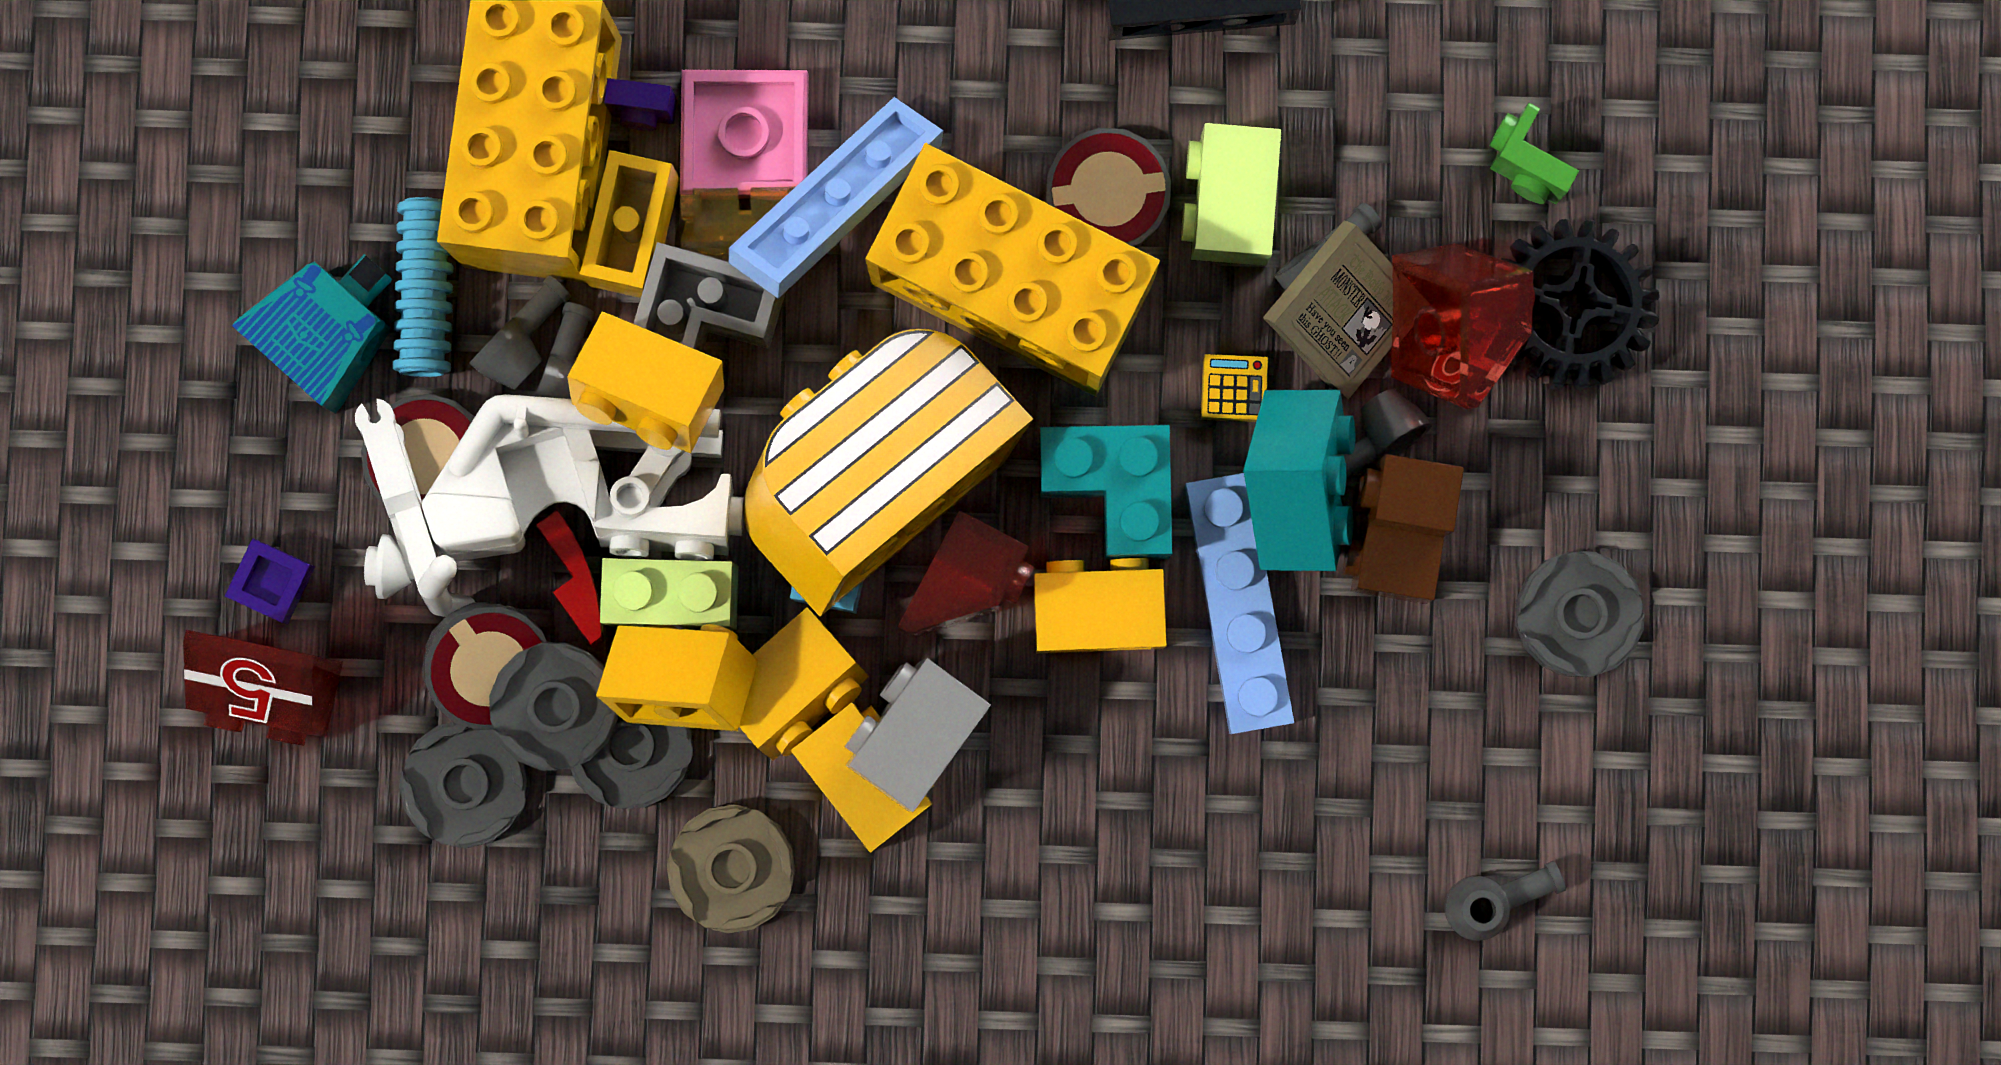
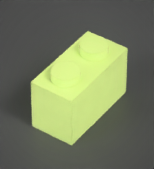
(1233, 195)
(669, 593)

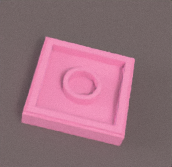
(743, 129)

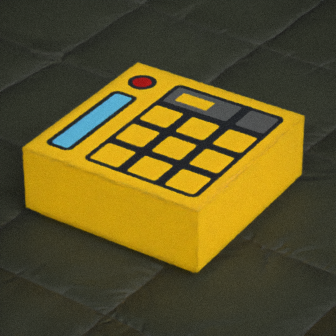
(1233, 387)

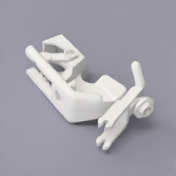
(512, 467)

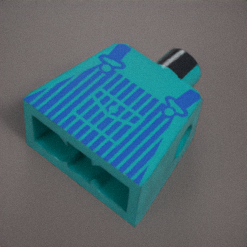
(321, 328)

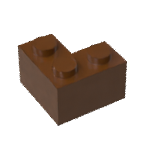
(1404, 521)

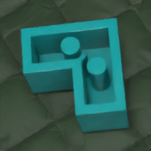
(1125, 468)
(1298, 480)

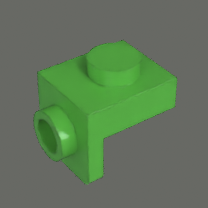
(1533, 172)

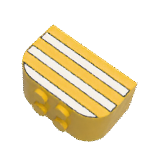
(876, 460)

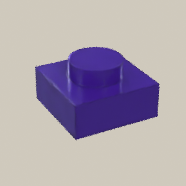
(640, 103)
(270, 581)

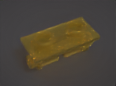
(718, 218)

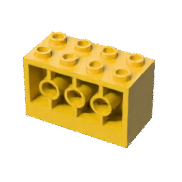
(529, 136)
(1010, 269)

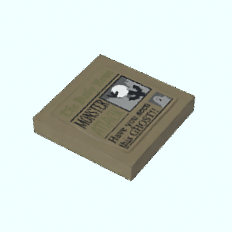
(1339, 310)

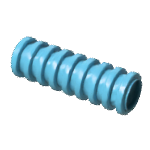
(422, 291)

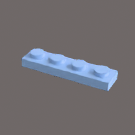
(833, 198)
(1238, 606)

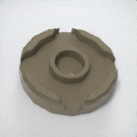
(731, 868)

